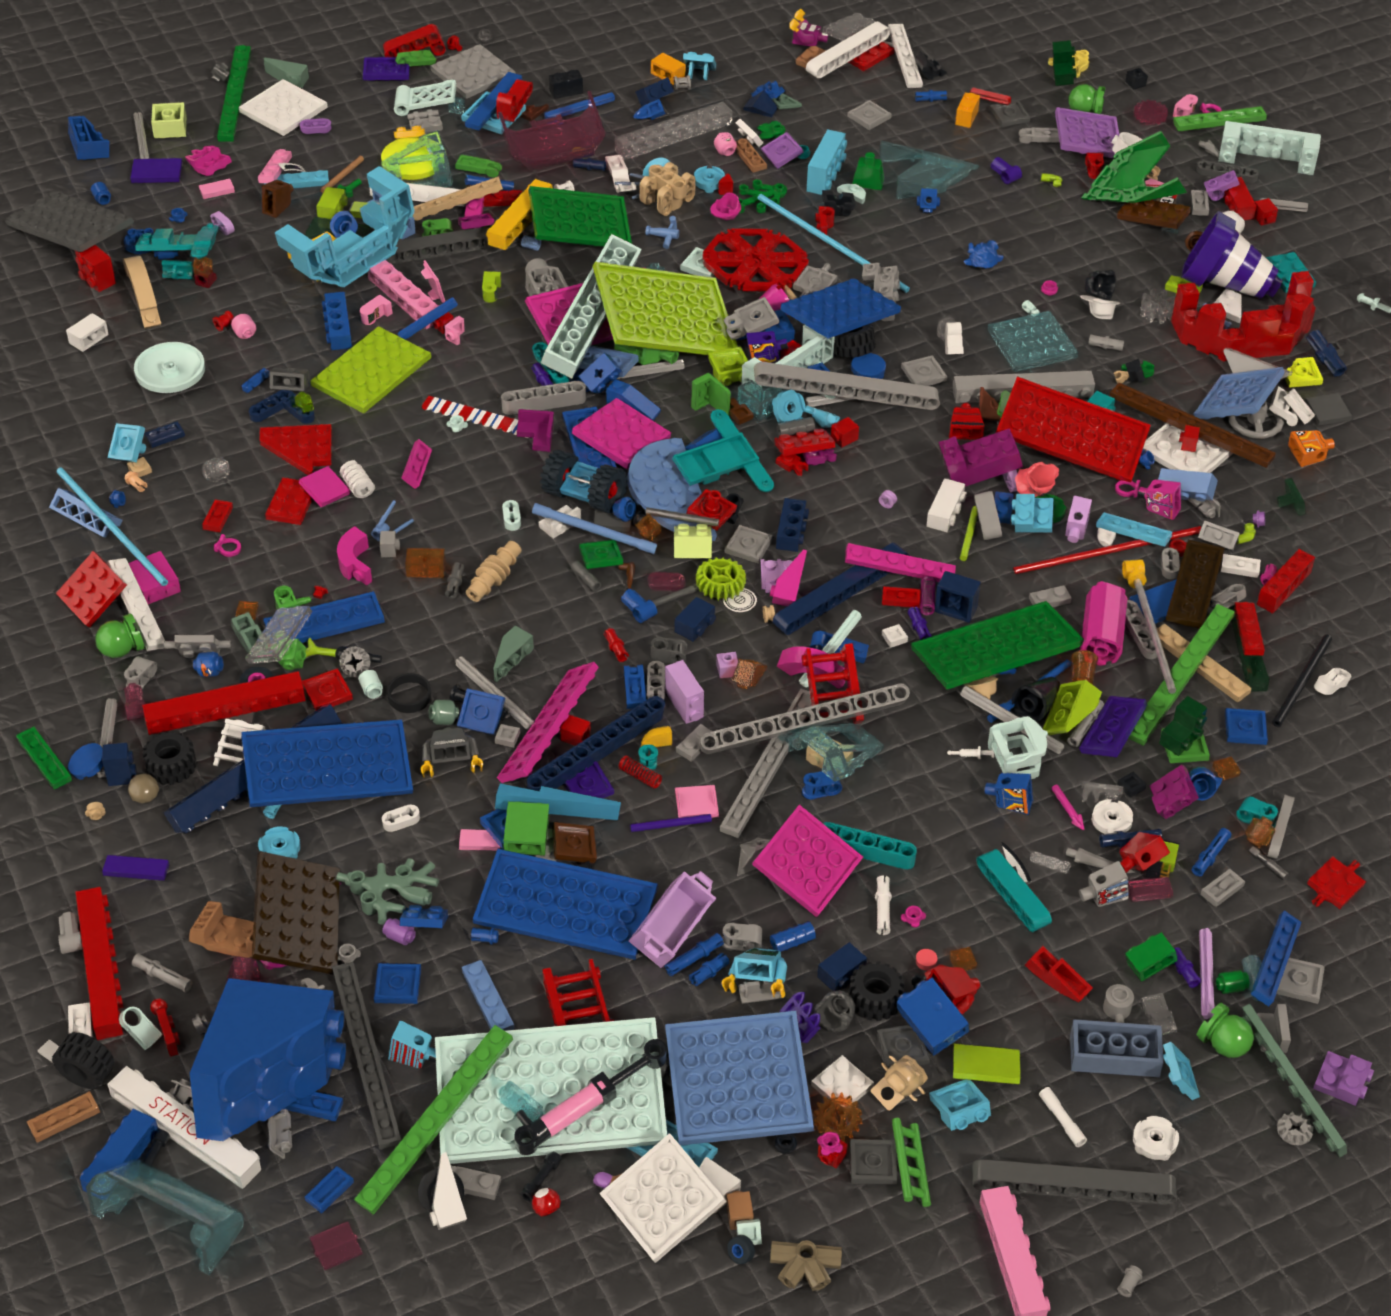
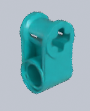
(1255, 808)

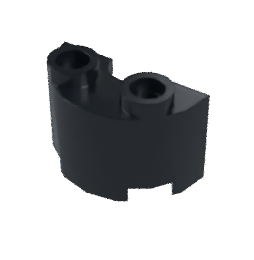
(929, 68)
(842, 203)

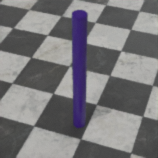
(670, 823)

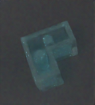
(758, 399)

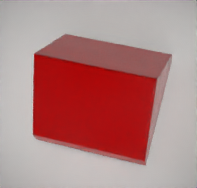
(725, 185)

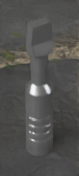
(1270, 863)

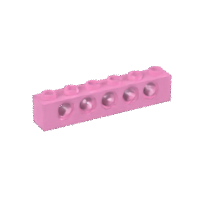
(401, 290)

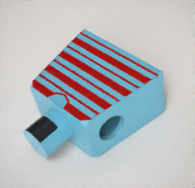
(411, 1046)

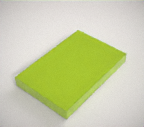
(986, 1064)

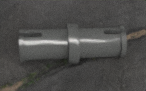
(454, 580)

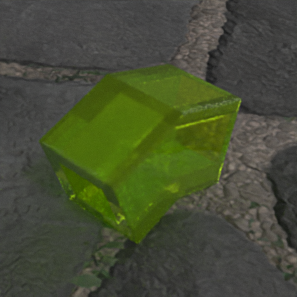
(304, 401)

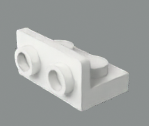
(555, 528)

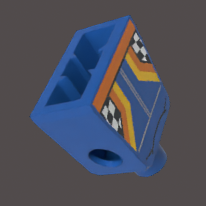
(1012, 792)

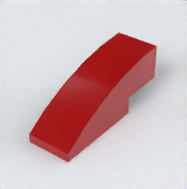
(1058, 975)

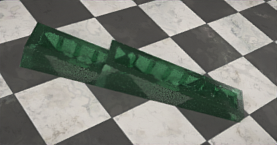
(1253, 665)

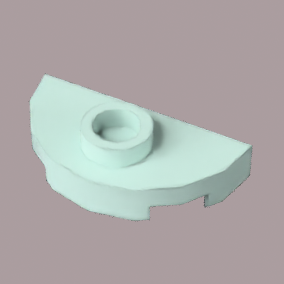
(858, 192)

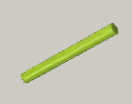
(969, 534)

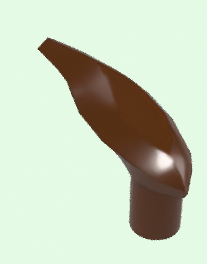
(630, 567)

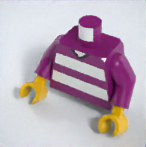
(806, 33)

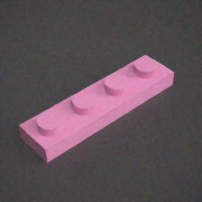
(272, 169)

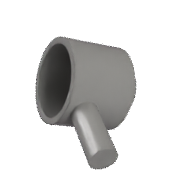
(1118, 1002)

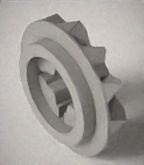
(359, 653)
(1294, 1136)

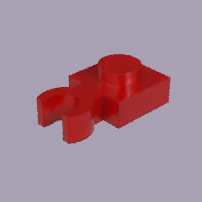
(792, 462)

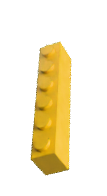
(513, 220)

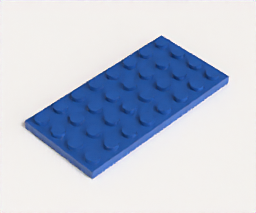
(326, 763)
(564, 903)

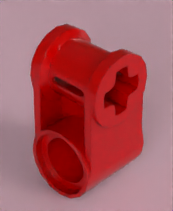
(1094, 164)

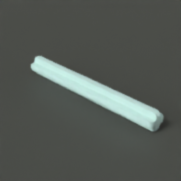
(837, 639)

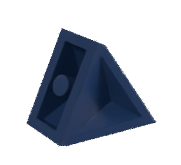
(761, 104)

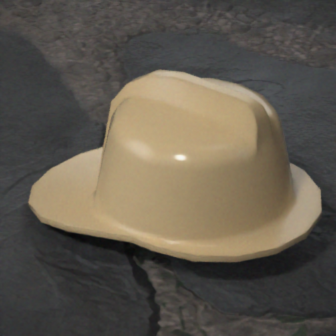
(984, 686)

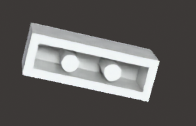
(946, 505)

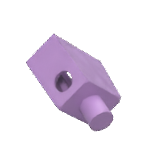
(1077, 525)

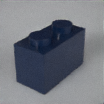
(654, 91)
(695, 619)
(118, 764)
(839, 967)

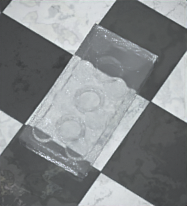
(847, 26)
(278, 634)

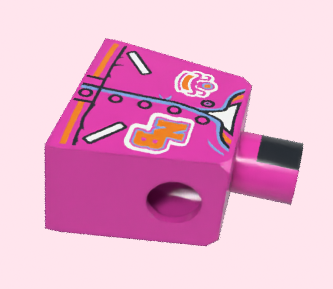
(1162, 498)

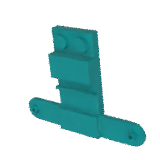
(166, 240)
(722, 456)

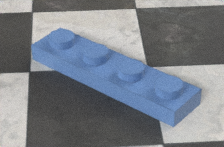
(487, 996)

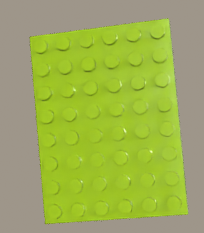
(663, 309)

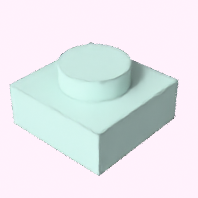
(751, 1229)

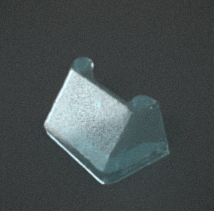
(215, 1221)

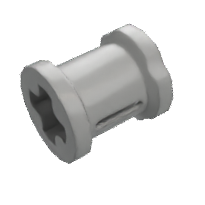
(682, 82)

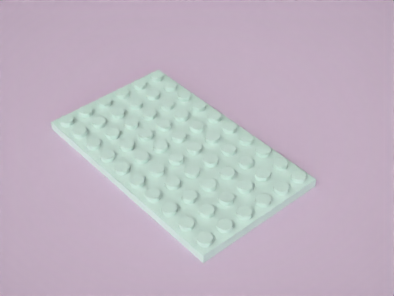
(551, 1068)

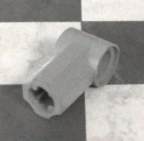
(70, 936)

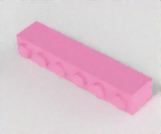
(1013, 1252)

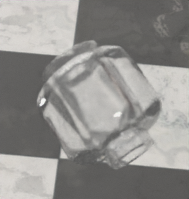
(215, 469)

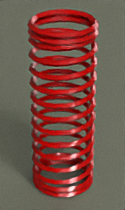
(650, 784)

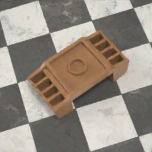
(222, 932)

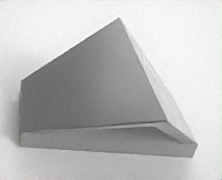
(749, 853)

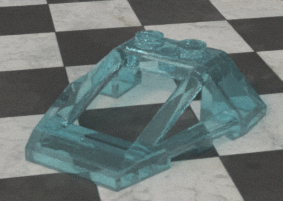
(437, 155)
(834, 759)

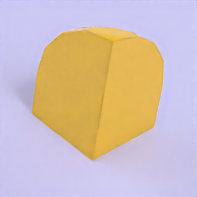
(658, 737)

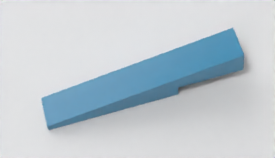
(559, 802)

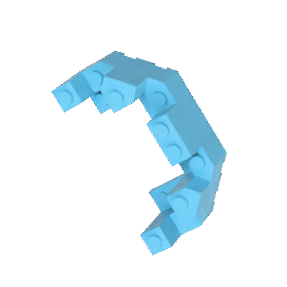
(351, 255)

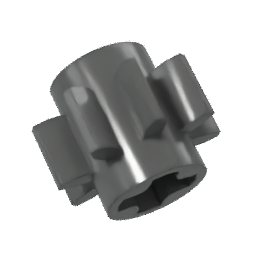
(219, 72)

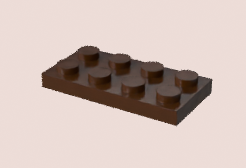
(1154, 213)

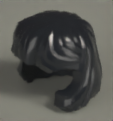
(1101, 284)

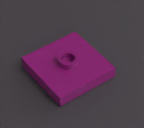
(475, 221)

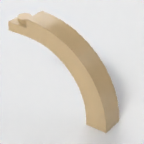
(143, 291)

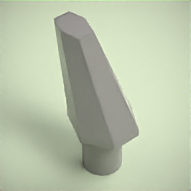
(1209, 147)

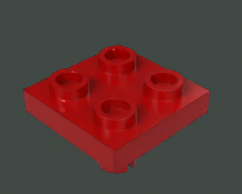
(712, 505)

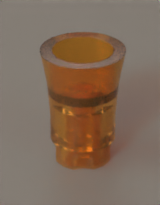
(1083, 666)

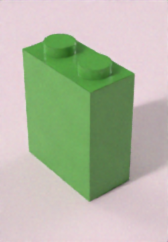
(526, 828)

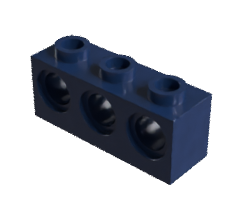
(792, 525)

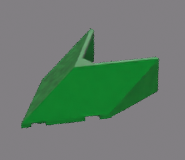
(1126, 174)

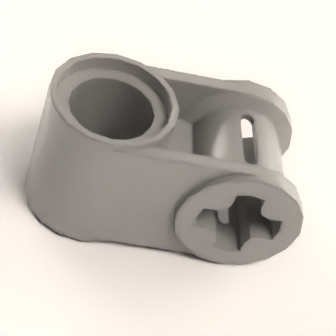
(140, 671)
(743, 937)

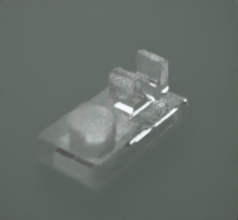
(1096, 789)

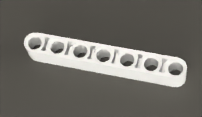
(848, 49)

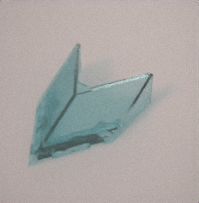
(932, 171)

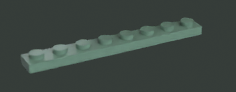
(1297, 1086)

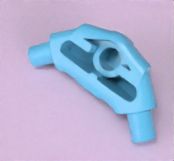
(822, 417)

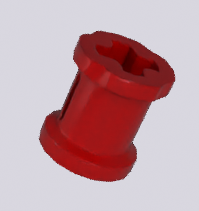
(223, 320)

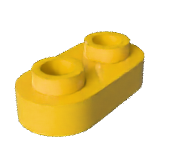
(402, 132)

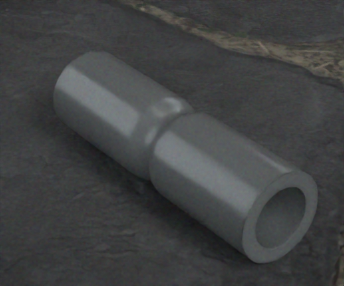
(587, 577)

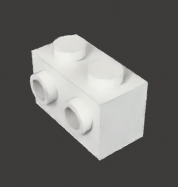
(87, 332)

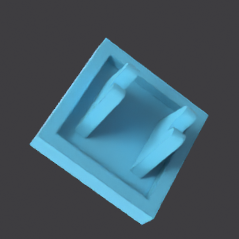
(705, 62)

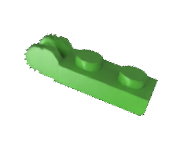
(478, 165)

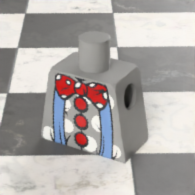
(1106, 885)

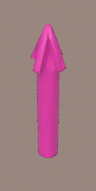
(1076, 819)

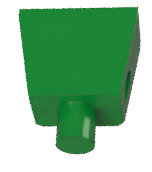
(869, 172)

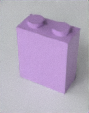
(684, 691)

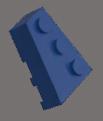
(86, 140)

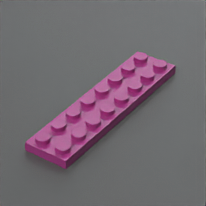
(548, 723)

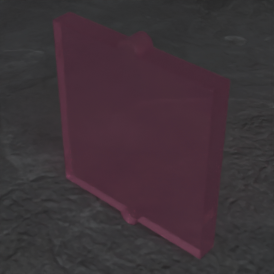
(336, 1245)

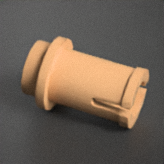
(132, 479)

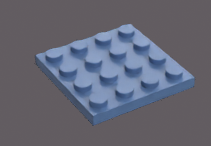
(1239, 393)

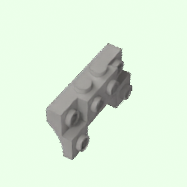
(885, 281)

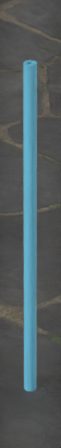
(109, 523)

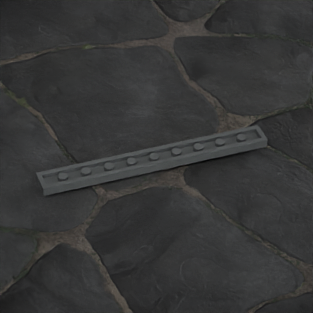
(366, 1056)

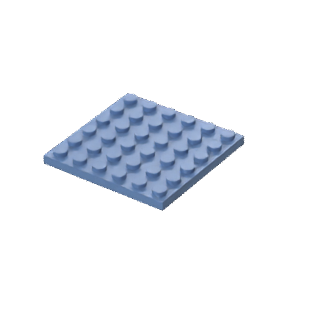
(738, 1078)

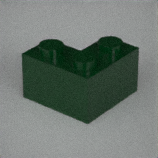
(1063, 63)
(1185, 727)

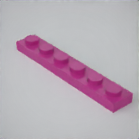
(896, 562)

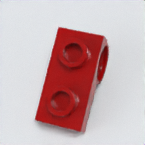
(824, 218)

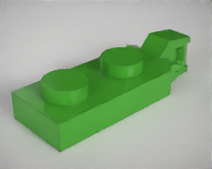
(416, 58)

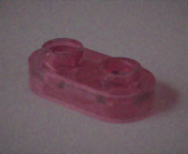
(666, 581)

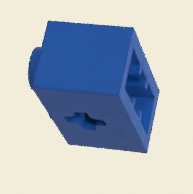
(592, 375)

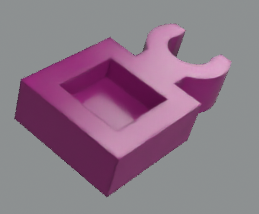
(819, 456)

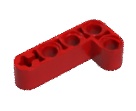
(411, 42)
(512, 102)

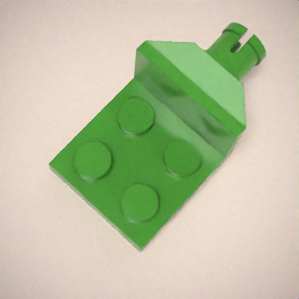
(649, 355)

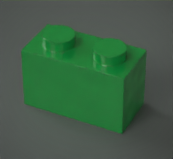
(1151, 956)

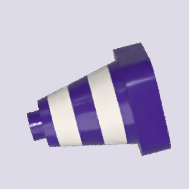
(1230, 261)

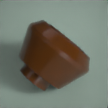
(1192, 239)

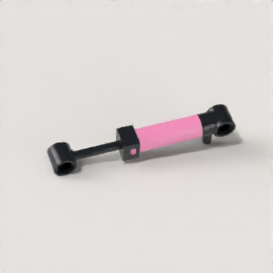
(599, 1091)

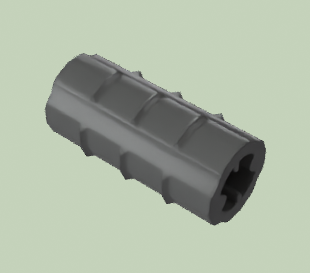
(795, 426)

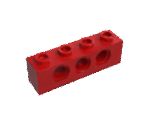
(1285, 581)

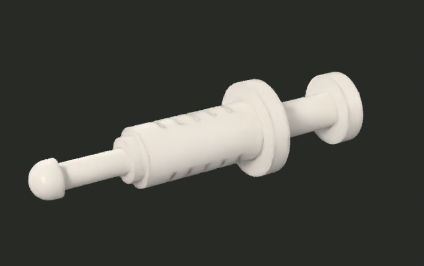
(972, 752)

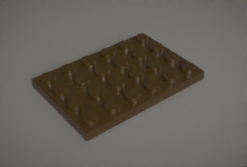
(296, 913)

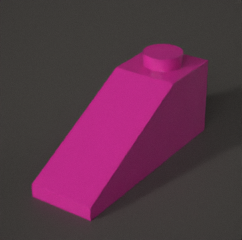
(788, 583)

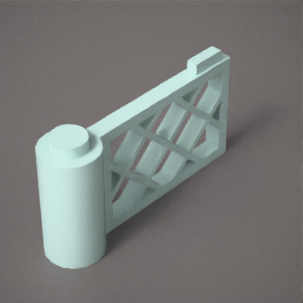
(406, 97)

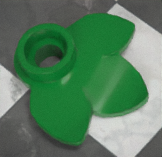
(771, 130)

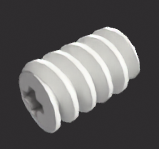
(357, 479)

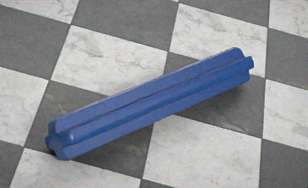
(428, 318)

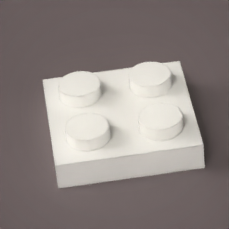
(844, 1078)

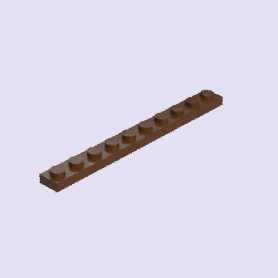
(1180, 419)

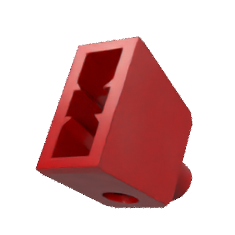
(1143, 851)

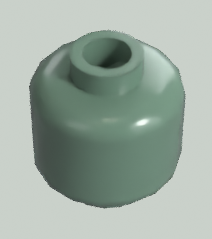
(443, 712)

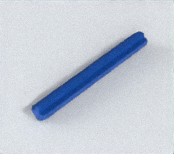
(580, 106)

